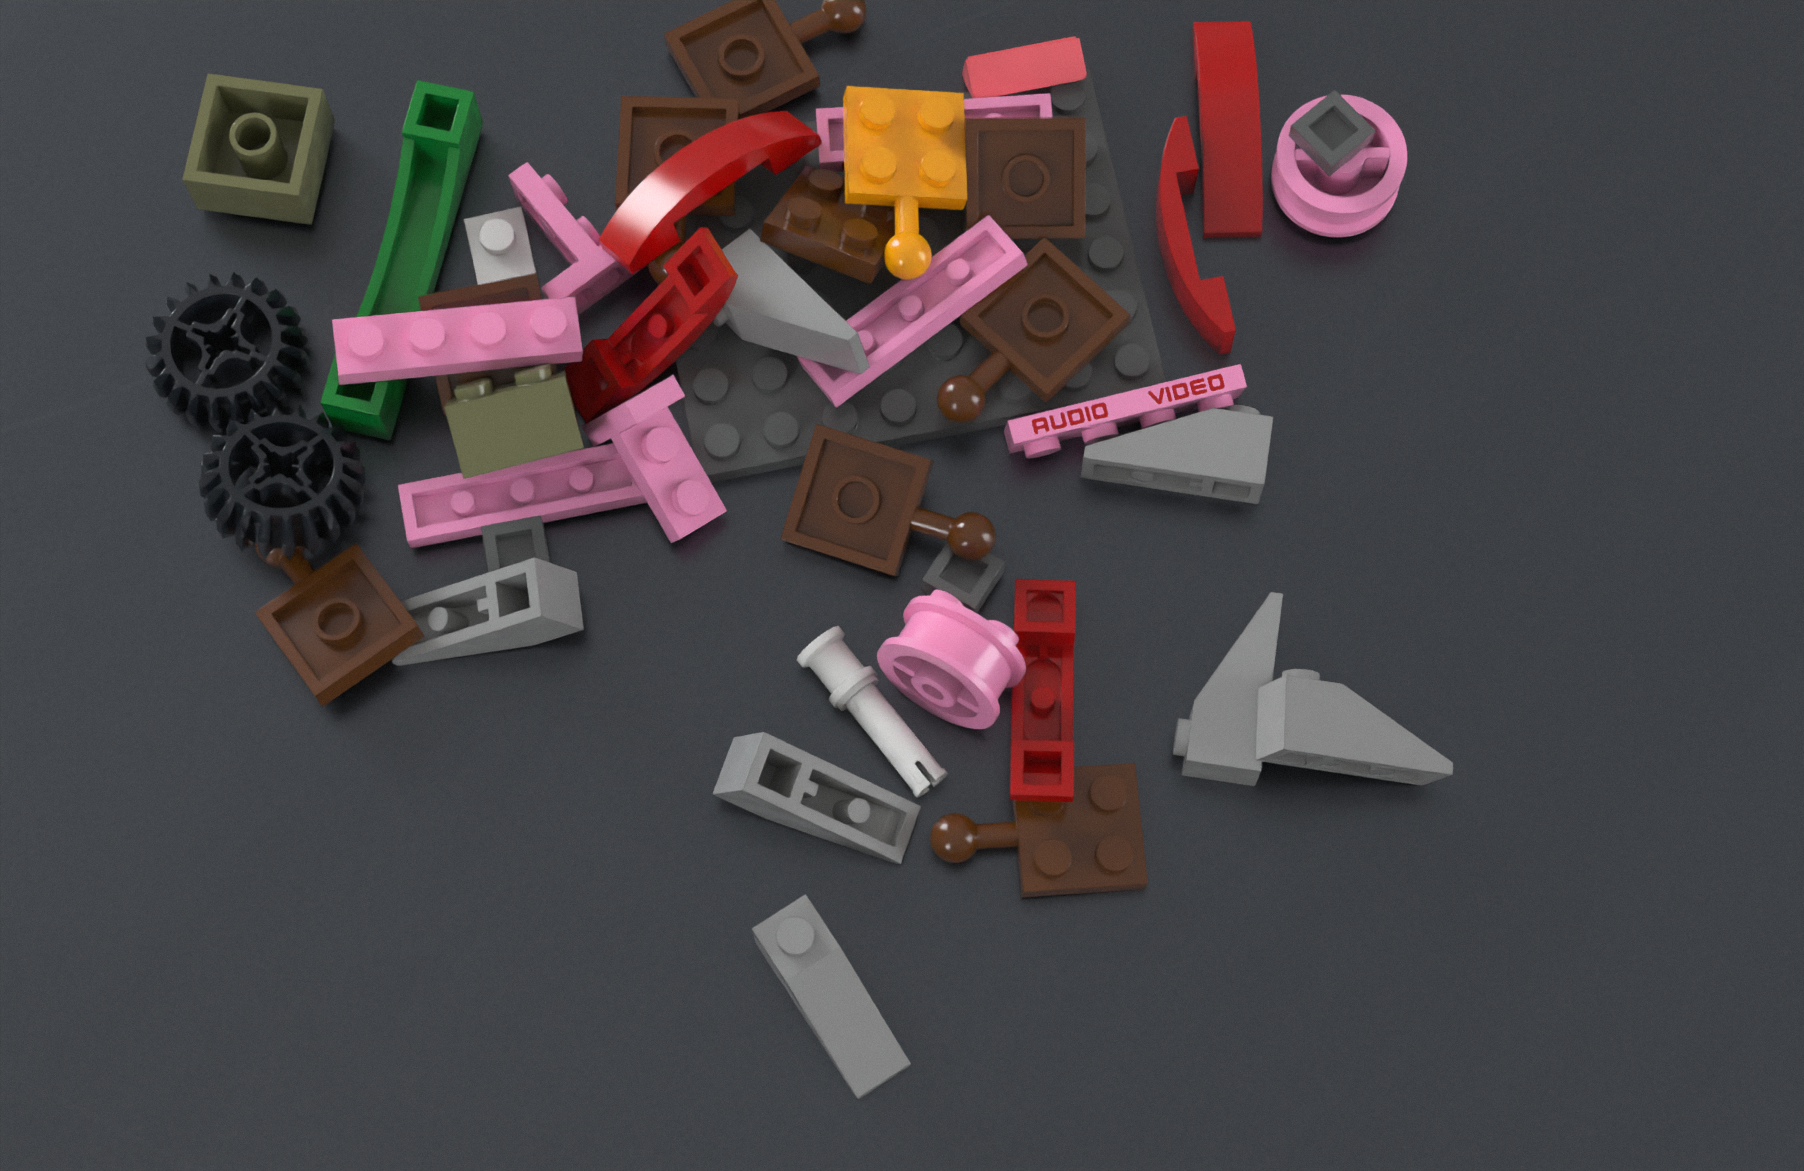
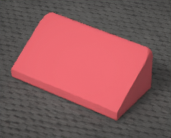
(1024, 68)

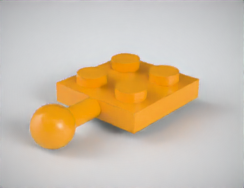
(907, 155)

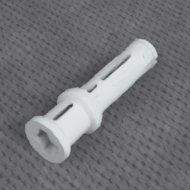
(855, 689)

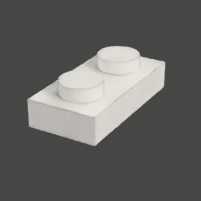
(500, 245)

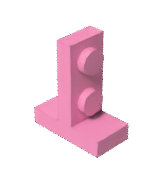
(591, 268)
(660, 459)

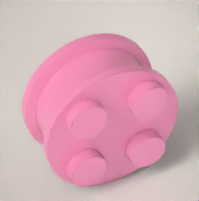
(1356, 193)
(952, 660)

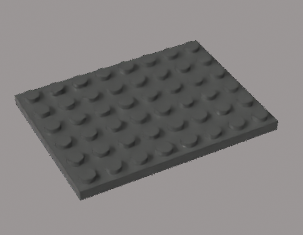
(759, 407)

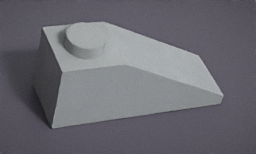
(783, 312)
(1198, 454)
(495, 612)
(1223, 721)
(1339, 732)
(815, 797)
(830, 996)

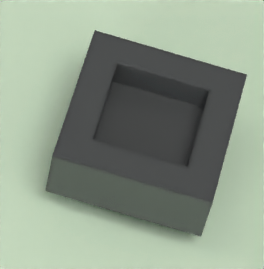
(1332, 133)
(514, 542)
(964, 579)

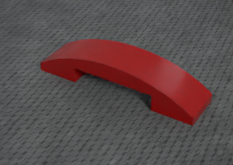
(1229, 129)
(694, 174)
(1203, 300)
(656, 331)
(1045, 695)

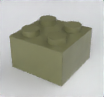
(259, 149)
(513, 421)

